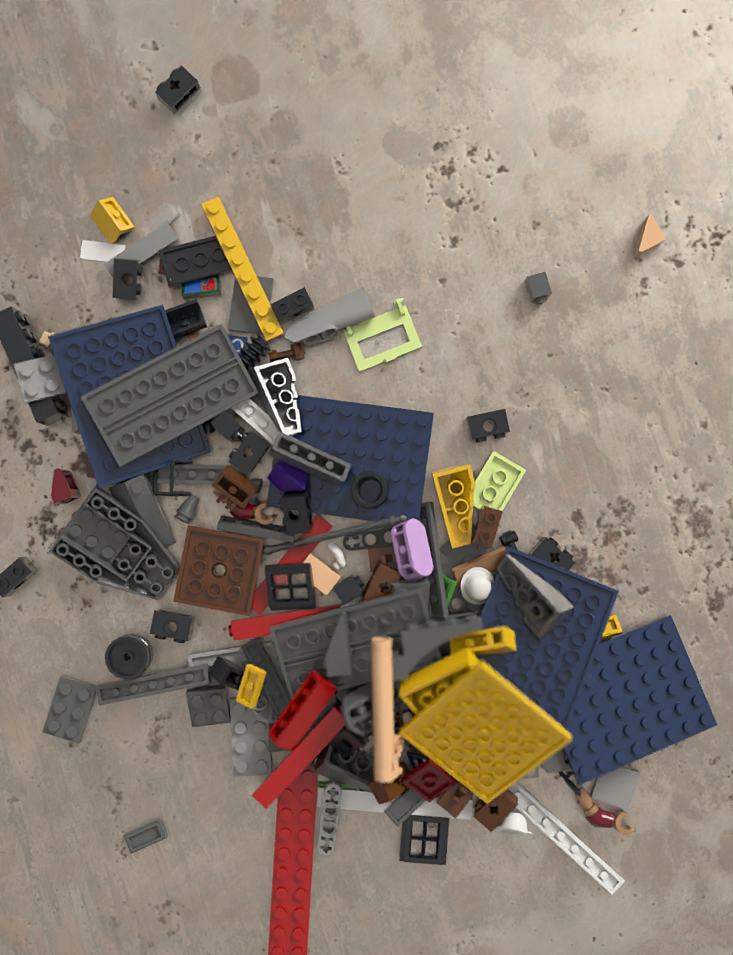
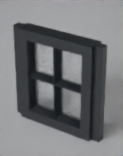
(290, 586)
(424, 840)

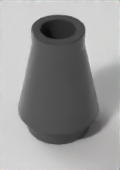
(187, 509)

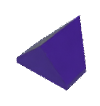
(287, 477)

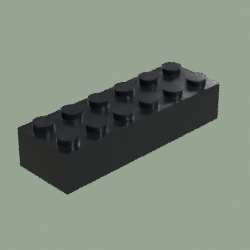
(21, 346)

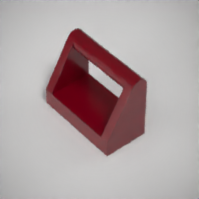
(64, 487)

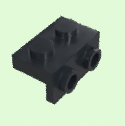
(186, 318)

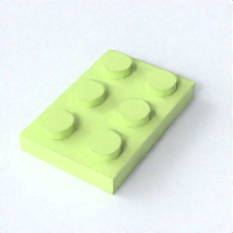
(496, 482)

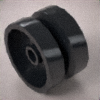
(120, 664)

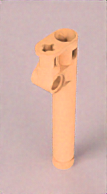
(386, 743)

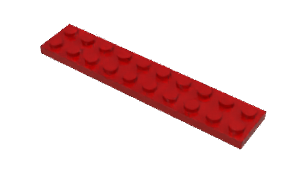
(293, 866)

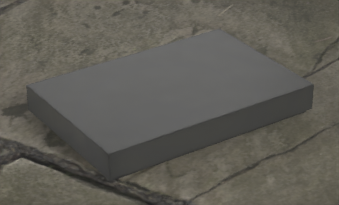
(241, 316)

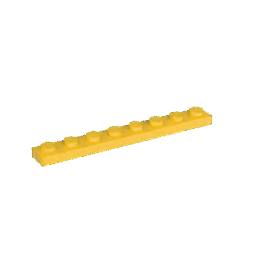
(242, 269)

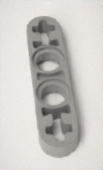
(329, 818)

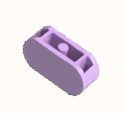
(412, 549)

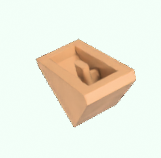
(649, 237)

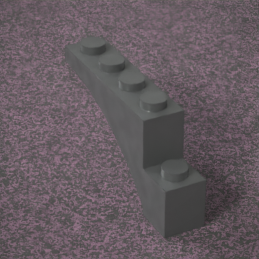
(422, 638)

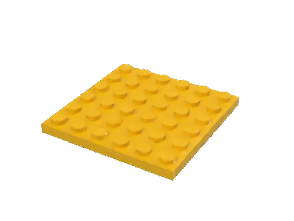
(485, 732)

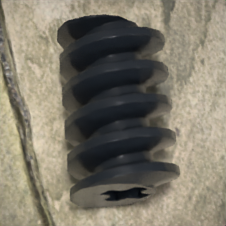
(253, 351)

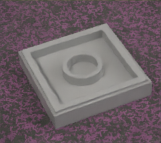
(616, 787)

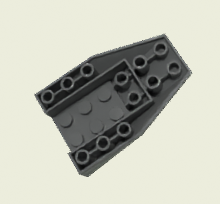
(115, 548)

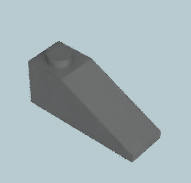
(339, 654)

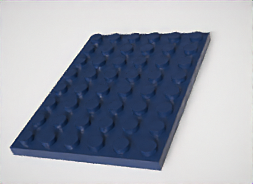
(102, 353)
(371, 440)
(557, 665)
(635, 701)

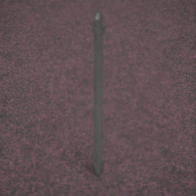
(392, 520)

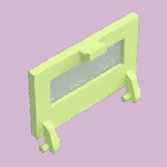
(382, 337)

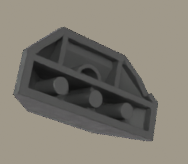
(358, 708)

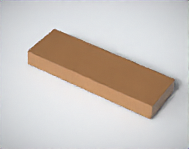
(487, 561)

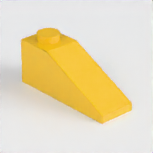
(485, 641)

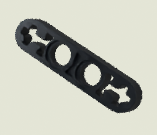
(380, 542)

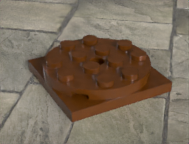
(197, 577)

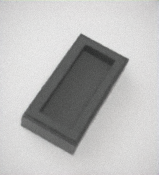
(404, 806)
(145, 836)

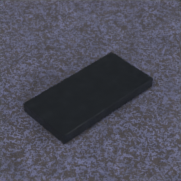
(193, 261)

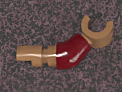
(249, 512)
(599, 817)

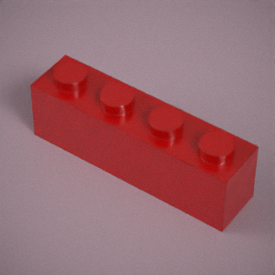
(302, 711)

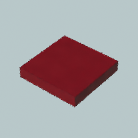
(429, 780)

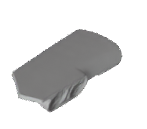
(328, 319)

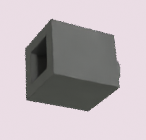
(538, 287)

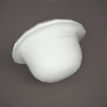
(476, 585)
(513, 824)

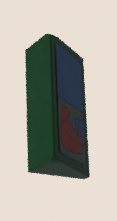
(202, 288)

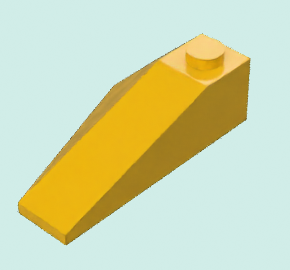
(455, 495)

